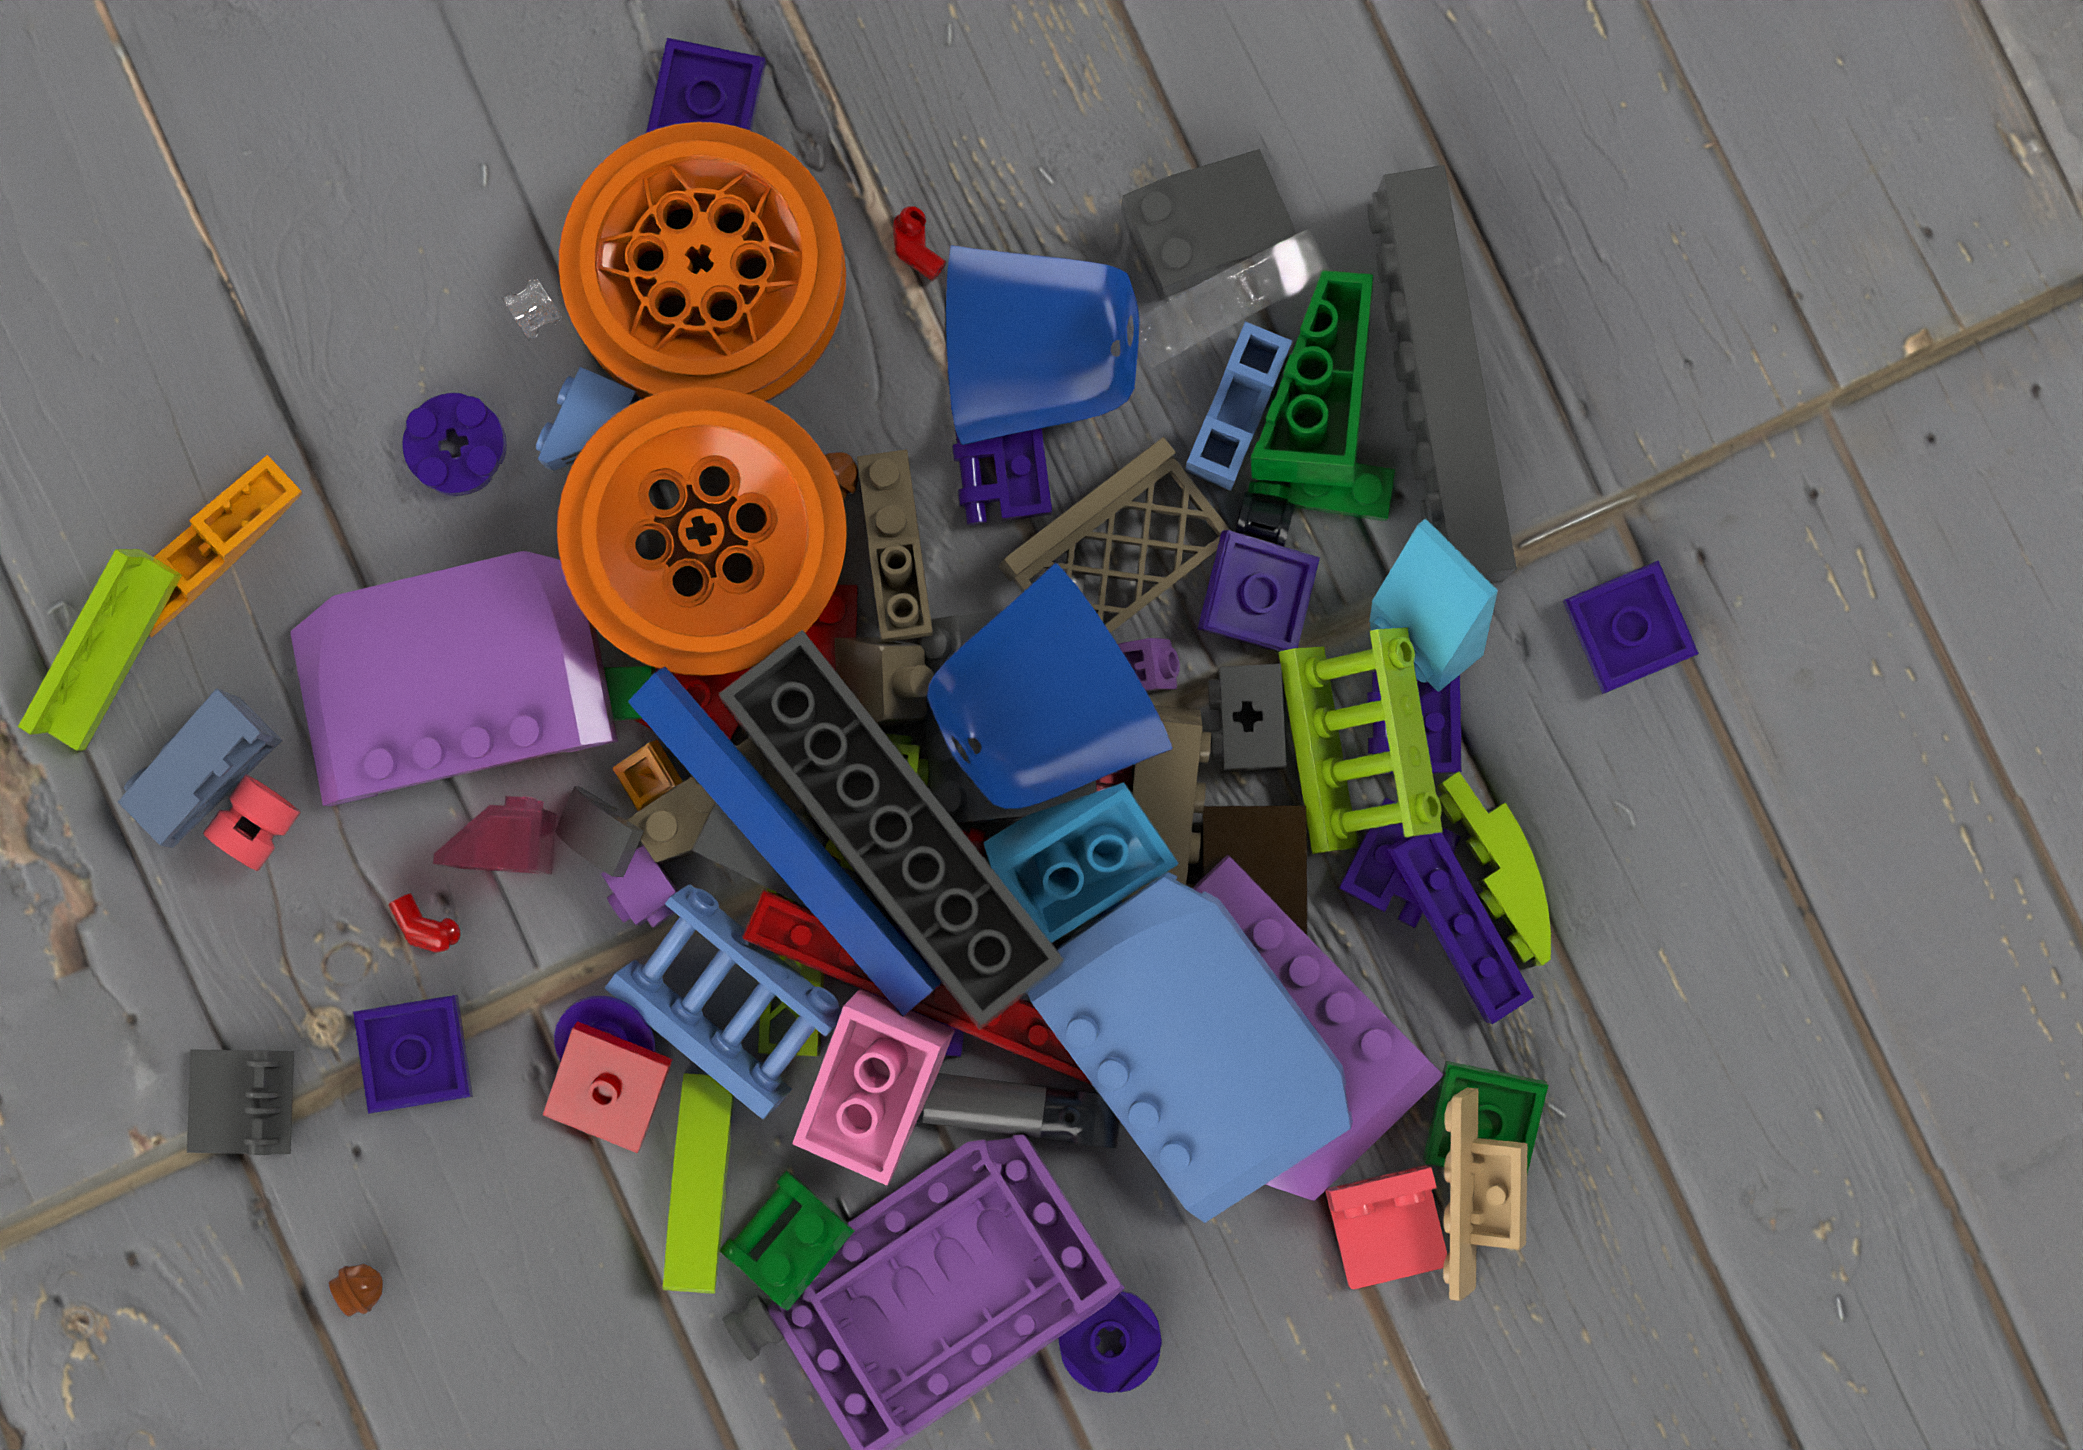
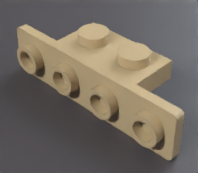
(1485, 1193)

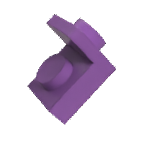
(1153, 662)

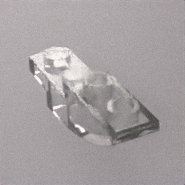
(1230, 298)

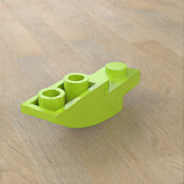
(1515, 885)

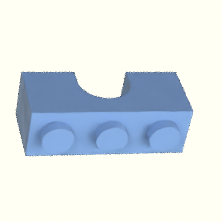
(1238, 406)

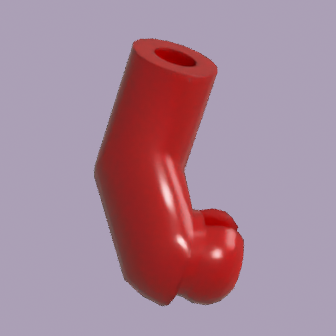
(911, 243)
(423, 931)

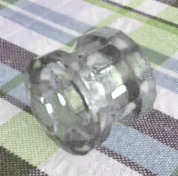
(532, 308)

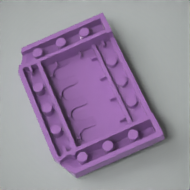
(449, 676)
(1379, 1062)
(945, 1292)

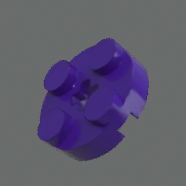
(429, 428)
(1110, 1370)

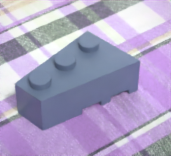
(198, 768)

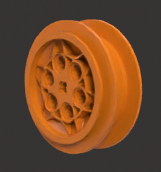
(712, 171)
(767, 464)

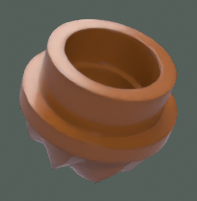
(845, 472)
(356, 1289)

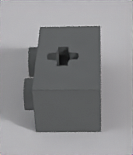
(1265, 743)

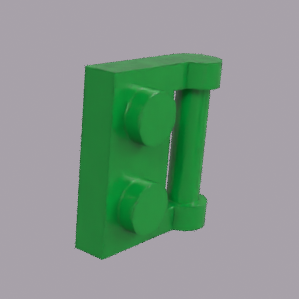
(798, 1250)

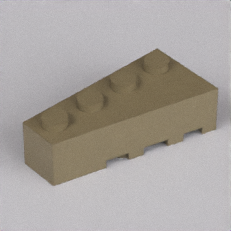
(1169, 786)
(678, 816)

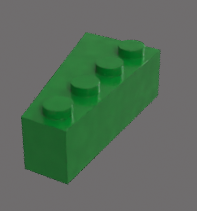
(1318, 406)

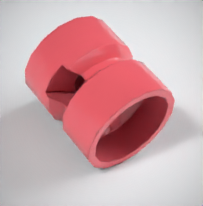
(262, 808)

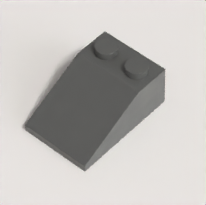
(1206, 220)

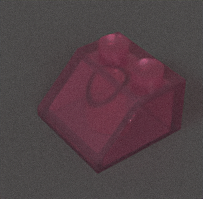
(504, 839)

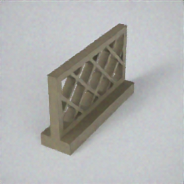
(1102, 505)

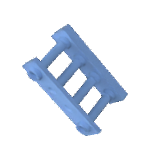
(682, 1020)

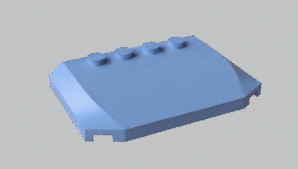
(1194, 1045)

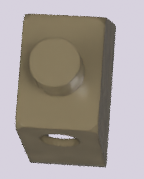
(885, 678)

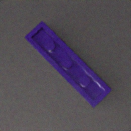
(1461, 924)

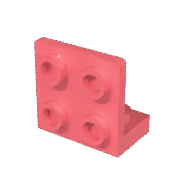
(1387, 1226)

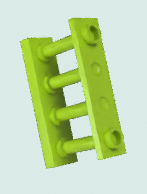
(1319, 749)

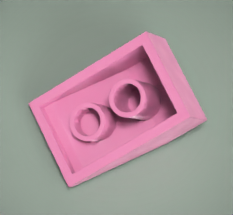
(872, 1086)

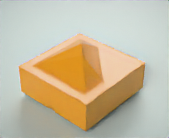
(647, 774)

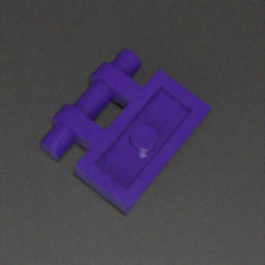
(1020, 475)
(1441, 722)
(1375, 876)

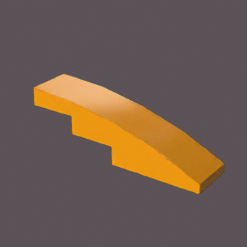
(224, 533)

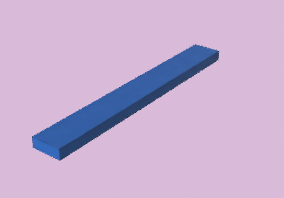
(784, 841)

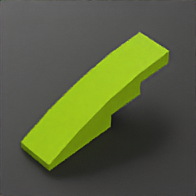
(698, 1186)

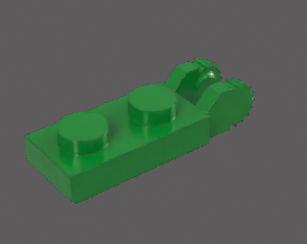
(1367, 499)

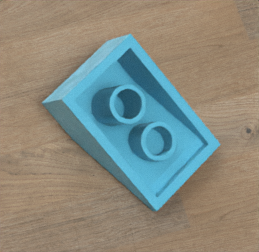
(1439, 602)

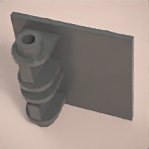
(240, 1101)

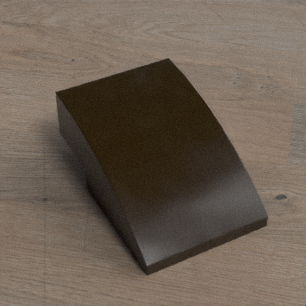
(1266, 845)

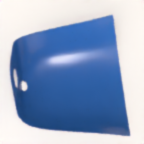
(1035, 341)
(1044, 699)

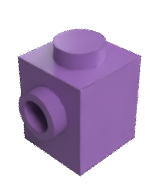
(641, 891)

